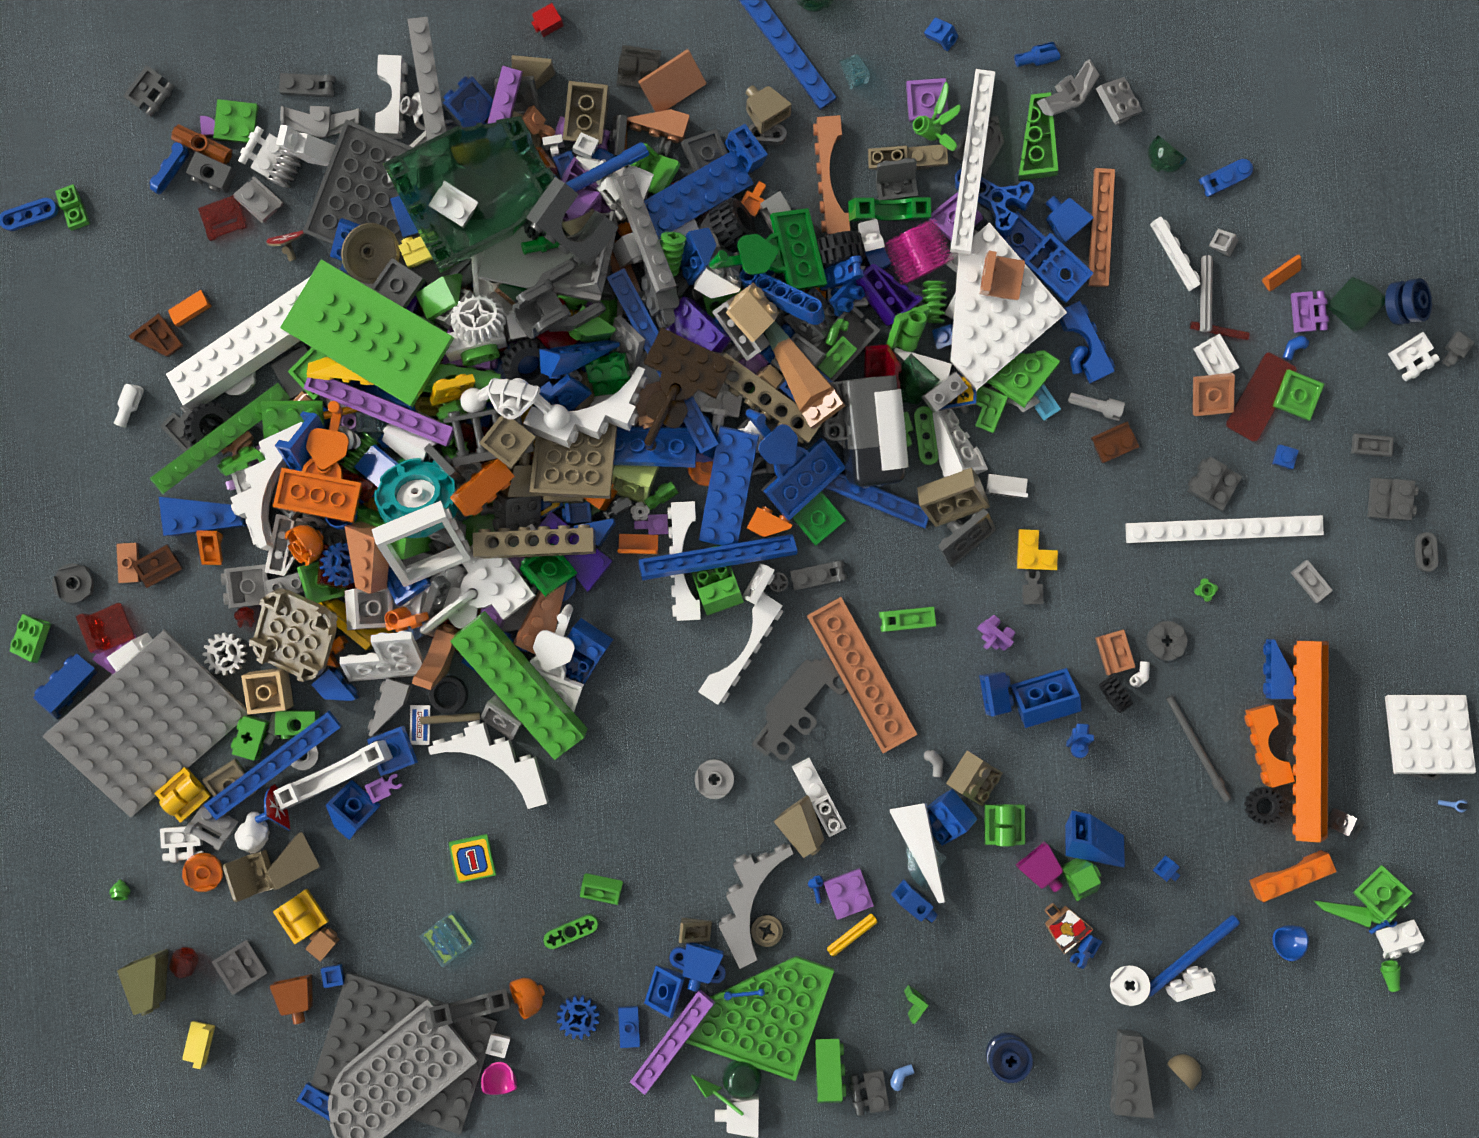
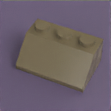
(953, 497)

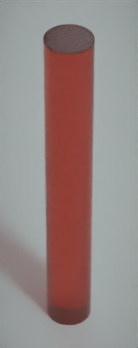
(1222, 331)

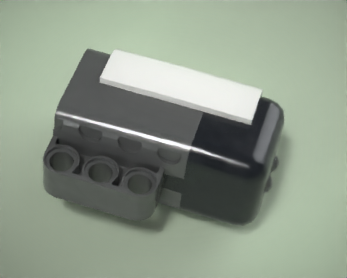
(871, 430)

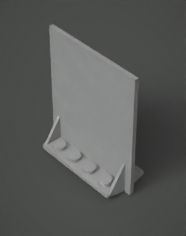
(509, 265)

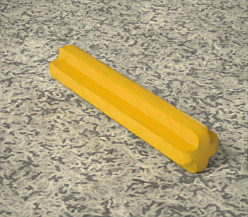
(852, 935)

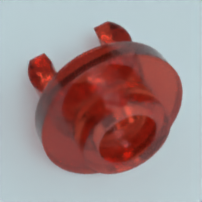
(244, 613)

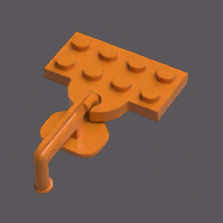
(323, 491)

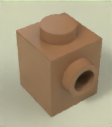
(322, 943)

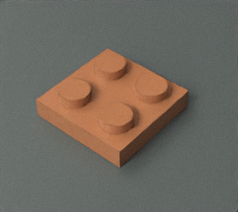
(1213, 394)

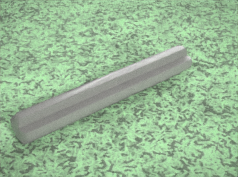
(1206, 293)

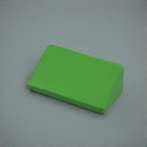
(601, 889)

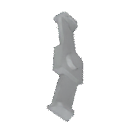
(1070, 91)
(319, 121)

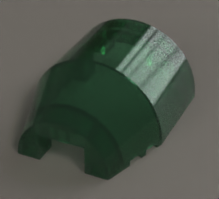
(487, 163)

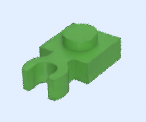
(663, 494)

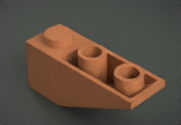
(662, 123)

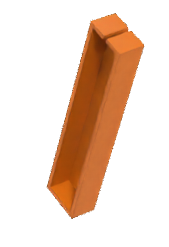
(1311, 740)

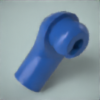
(1294, 344)
(1076, 357)

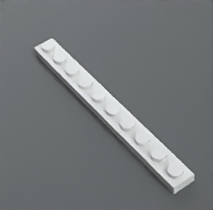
(972, 162)
(1224, 529)

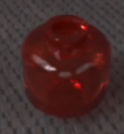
(183, 962)

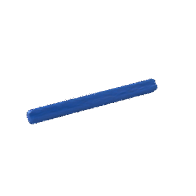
(1193, 954)

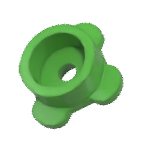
(1212, 588)

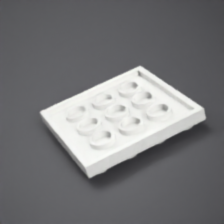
(1430, 734)

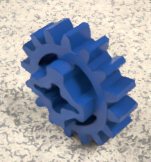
(332, 562)
(573, 1009)

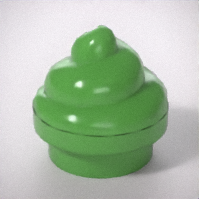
(119, 891)

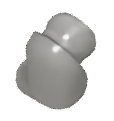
(936, 760)

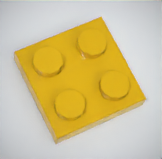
(452, 389)

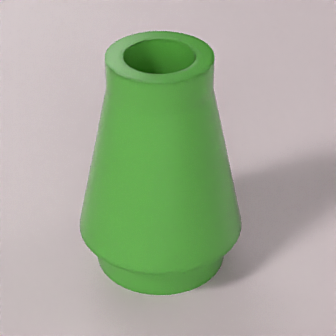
(1391, 973)

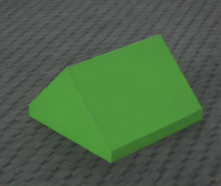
(440, 295)

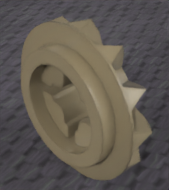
(769, 939)

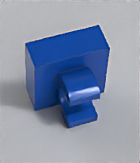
(1167, 869)

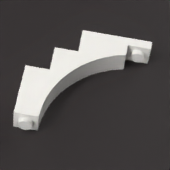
(305, 146)

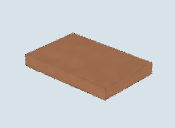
(672, 82)

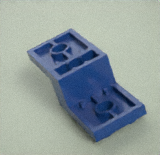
(1047, 258)

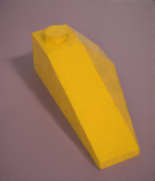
(329, 369)

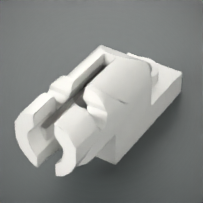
(610, 194)

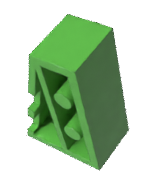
(829, 1071)

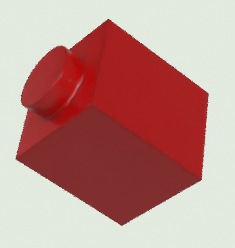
(546, 20)

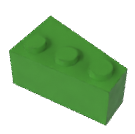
(1081, 877)

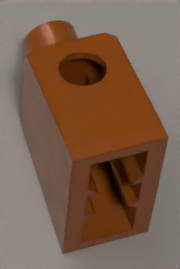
(293, 996)

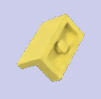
(198, 1043)

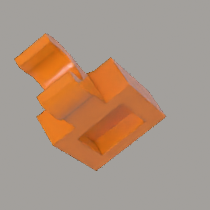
(753, 200)

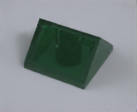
(915, 380)

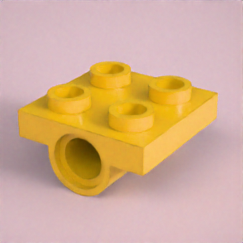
(182, 795)
(300, 916)

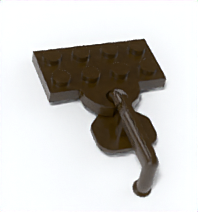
(685, 366)

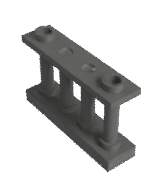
(463, 456)

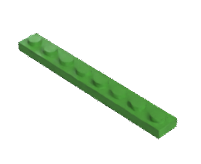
(215, 441)

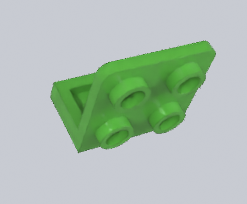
(662, 168)

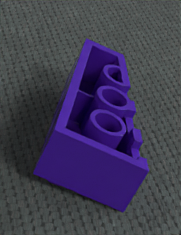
(589, 566)

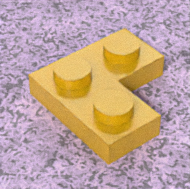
(1030, 557)

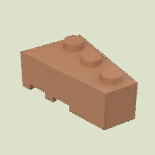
(367, 561)

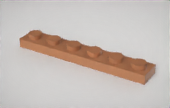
(1101, 227)

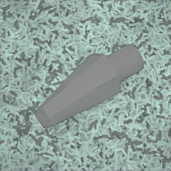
(271, 731)

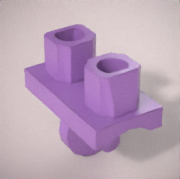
(994, 636)

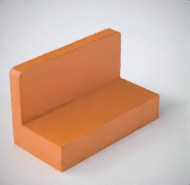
(638, 544)

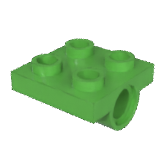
(908, 328)
(30, 638)
(1004, 824)

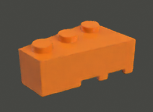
(482, 487)

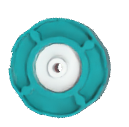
(412, 487)

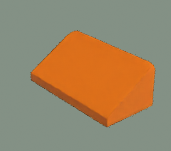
(1282, 273)
(189, 308)

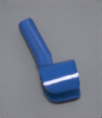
(814, 884)
(1382, 925)

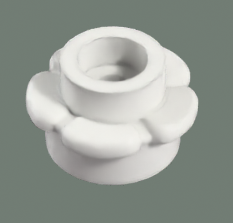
(640, 506)

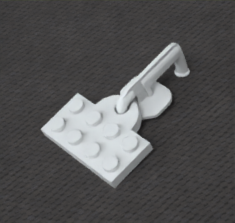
(496, 584)
(552, 654)

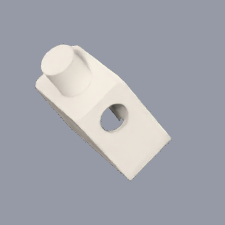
(741, 1125)

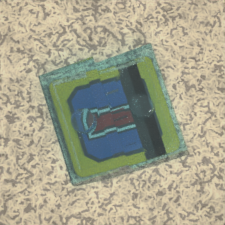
(447, 939)

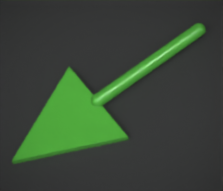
(708, 1089)

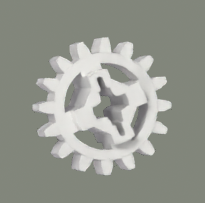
(228, 647)

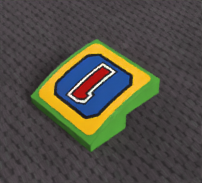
(472, 858)

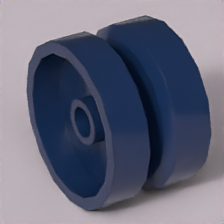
(1408, 301)
(998, 1057)

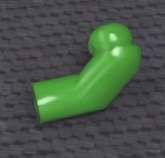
(833, 332)

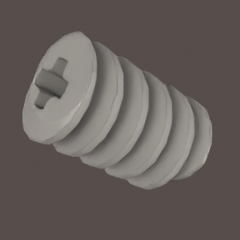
(284, 169)

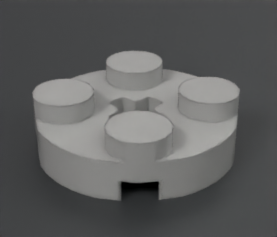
(707, 787)

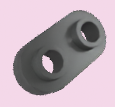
(1428, 551)

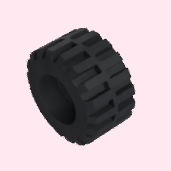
(731, 222)
(840, 247)
(516, 354)
(201, 412)

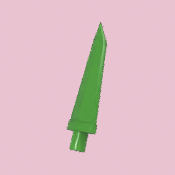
(1353, 913)

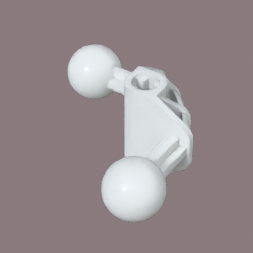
(512, 399)

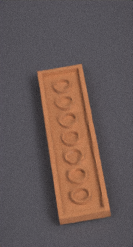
(861, 675)

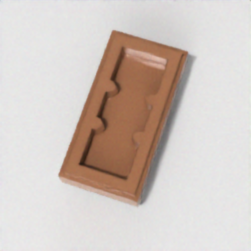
(126, 555)

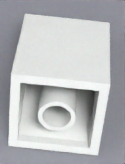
(407, 443)

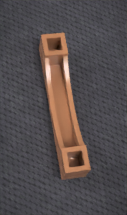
(828, 131)

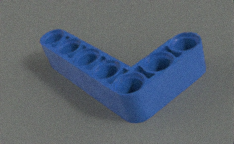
(786, 297)

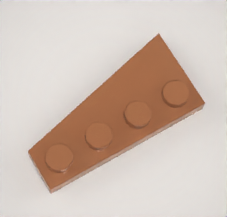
(540, 617)

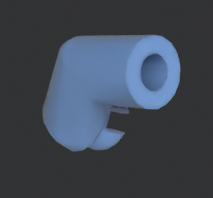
(899, 1076)

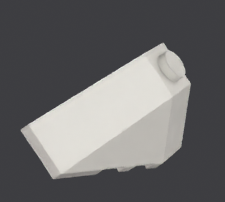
(953, 445)

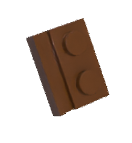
(1114, 442)
(157, 565)

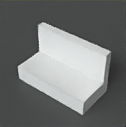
(1006, 486)

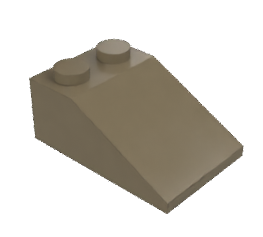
(586, 110)

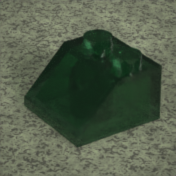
(1356, 303)

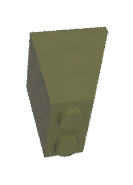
(145, 982)

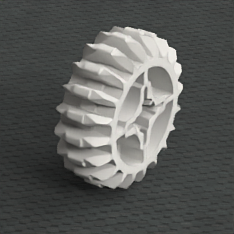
(478, 319)

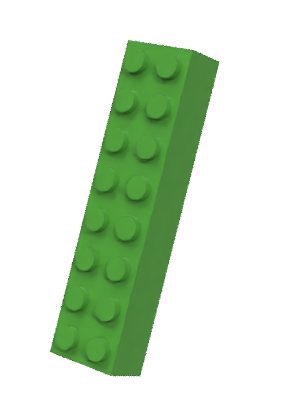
(519, 685)

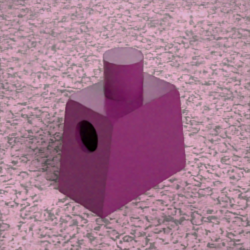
(1042, 867)

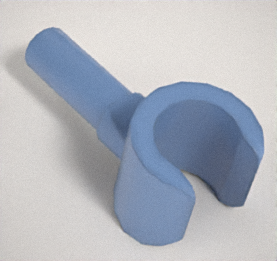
(1453, 804)

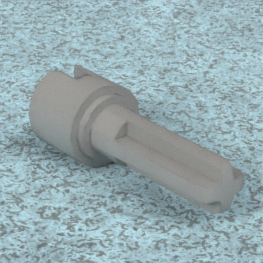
(1111, 408)

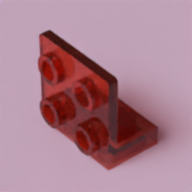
(105, 628)

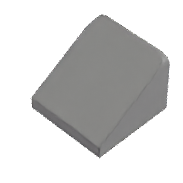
(1224, 242)

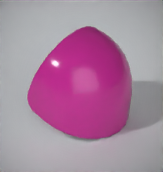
(498, 1079)

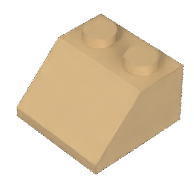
(752, 311)

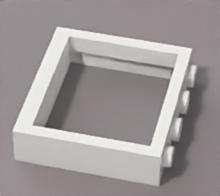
(412, 524)

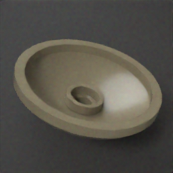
(381, 247)

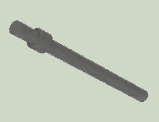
(1217, 781)

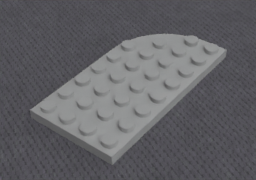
(396, 1076)

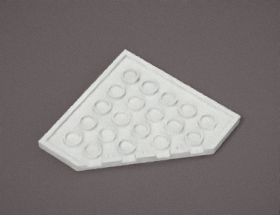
(990, 328)

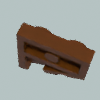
(158, 336)

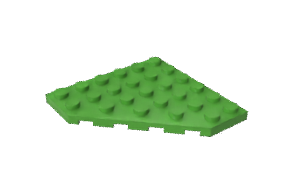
(769, 1028)

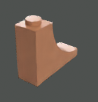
(437, 659)

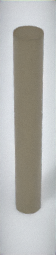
(449, 718)

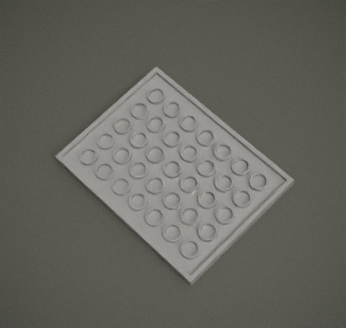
(146, 723)

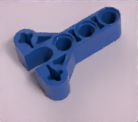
(1010, 196)

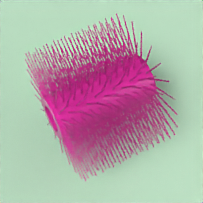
(917, 248)

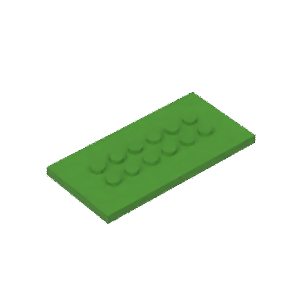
(367, 333)

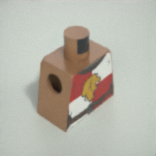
(1066, 927)

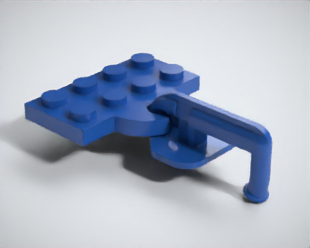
(798, 470)

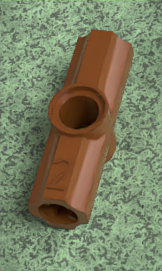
(192, 140)

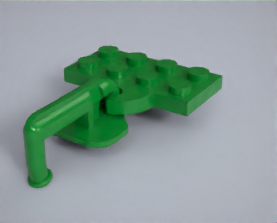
(788, 251)

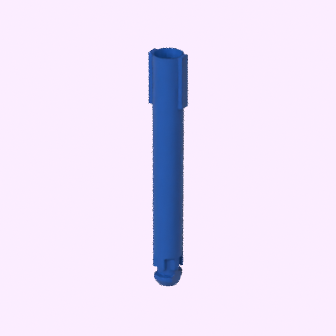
(626, 158)

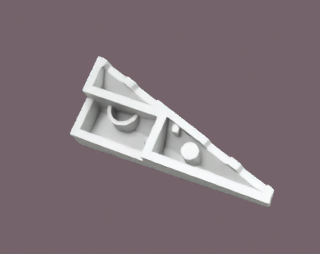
(916, 830)

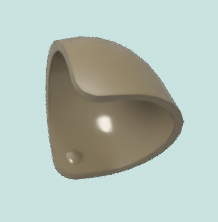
(575, 225)
(1186, 1069)

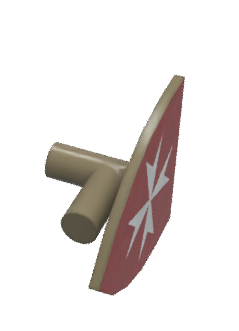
(286, 241)

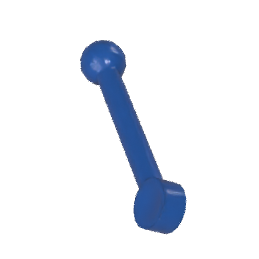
(728, 995)

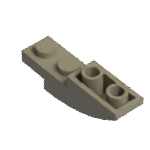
(925, 155)

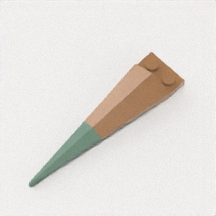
(810, 389)

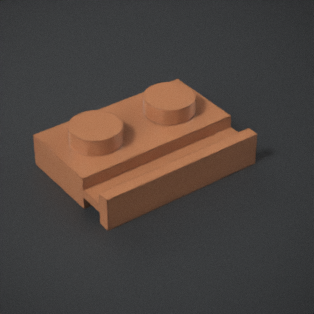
(1115, 652)

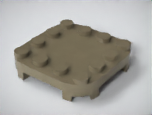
(294, 634)

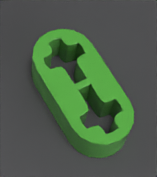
(480, 355)

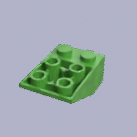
(717, 588)

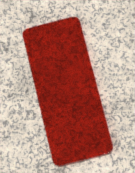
(1256, 402)

